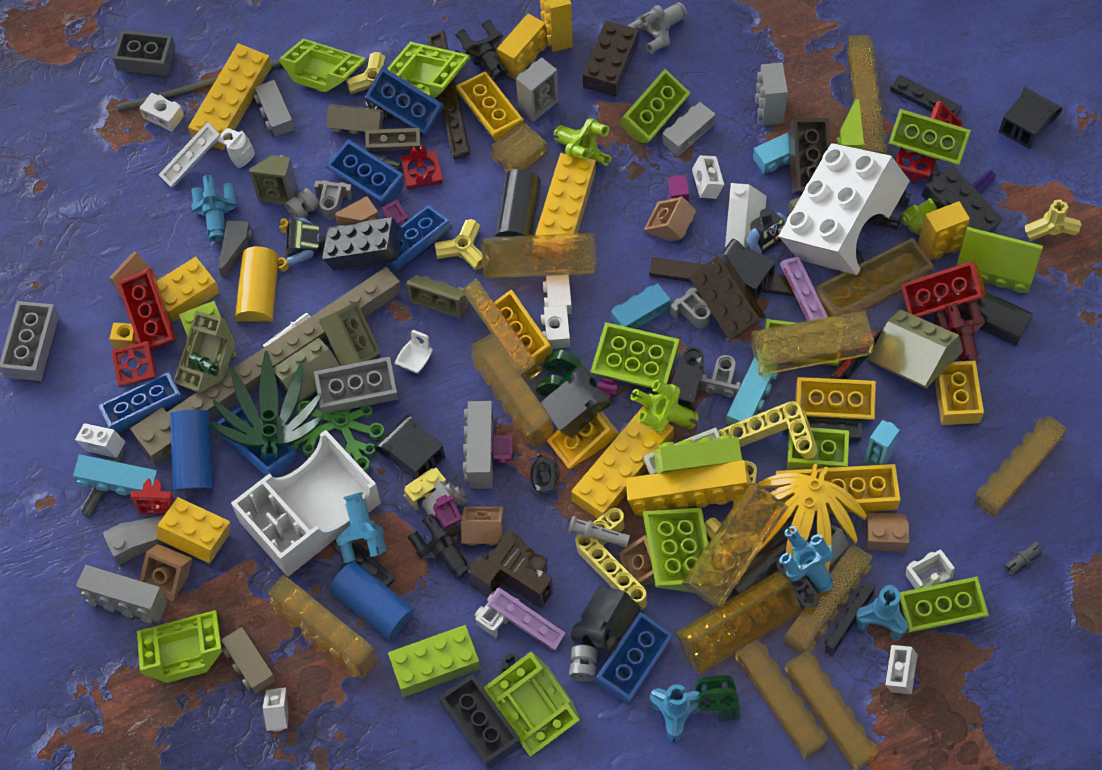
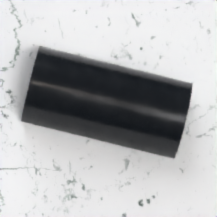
(518, 203)
(1001, 318)
(763, 564)

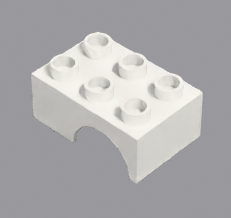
(838, 202)
(305, 509)

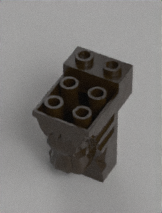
(514, 567)

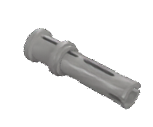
(589, 530)

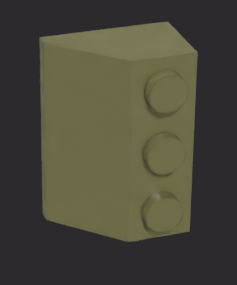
(274, 180)
(437, 296)
(350, 335)
(315, 357)

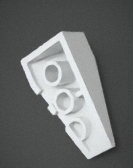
(744, 207)

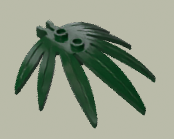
(269, 429)

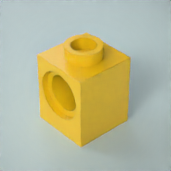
(120, 330)

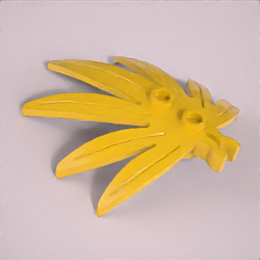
(811, 497)

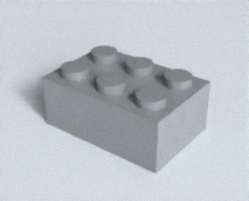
(537, 89)
(771, 94)

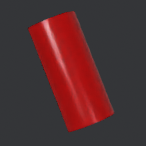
(950, 286)
(147, 310)

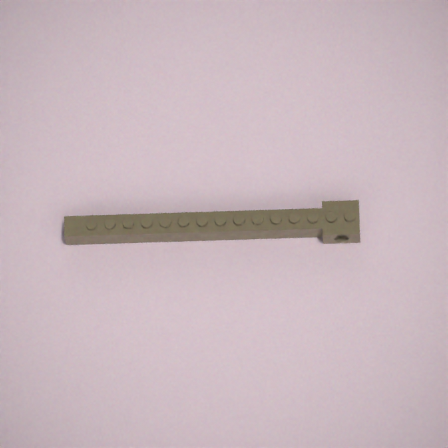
(154, 431)

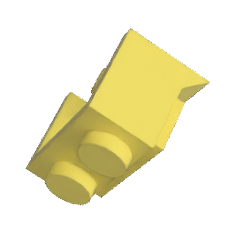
(422, 486)

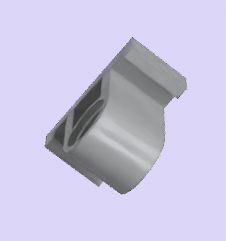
(332, 196)
(691, 306)
(722, 378)
(443, 489)

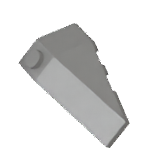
(132, 538)

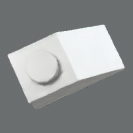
(276, 709)

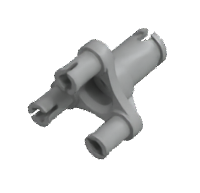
(658, 24)

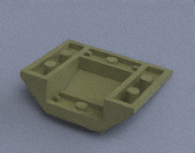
(208, 338)

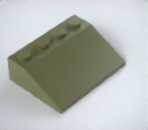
(915, 348)

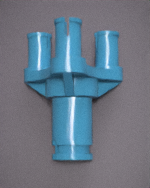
(214, 206)
(360, 528)
(808, 560)
(884, 612)
(675, 707)

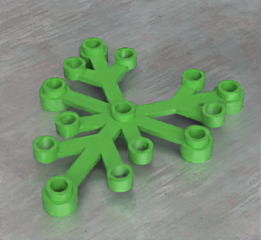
(352, 445)

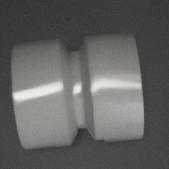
(303, 204)
(583, 663)

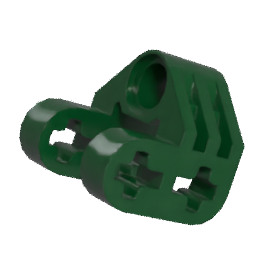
(556, 362)
(721, 699)

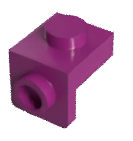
(395, 211)
(502, 448)
(446, 511)

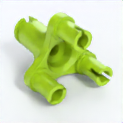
(583, 141)
(663, 407)

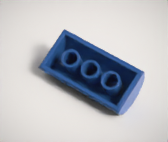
(404, 100)
(367, 173)
(418, 235)
(140, 403)
(191, 450)
(270, 465)
(371, 600)
(633, 658)

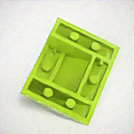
(319, 65)
(428, 67)
(180, 647)
(533, 702)

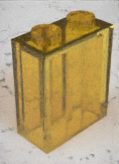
(519, 148)

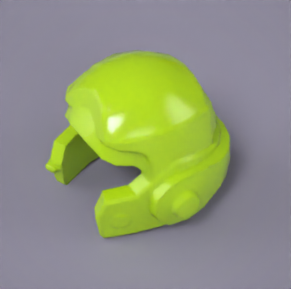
(914, 215)

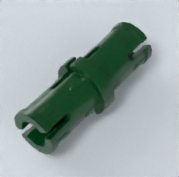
(209, 367)

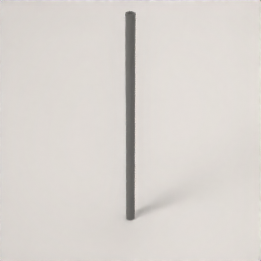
(177, 91)

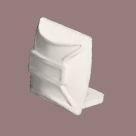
(239, 149)
(414, 354)

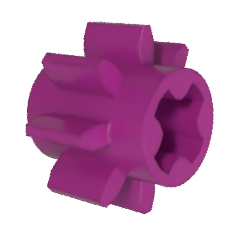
(608, 386)

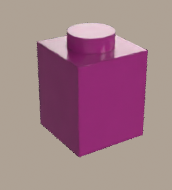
(678, 187)

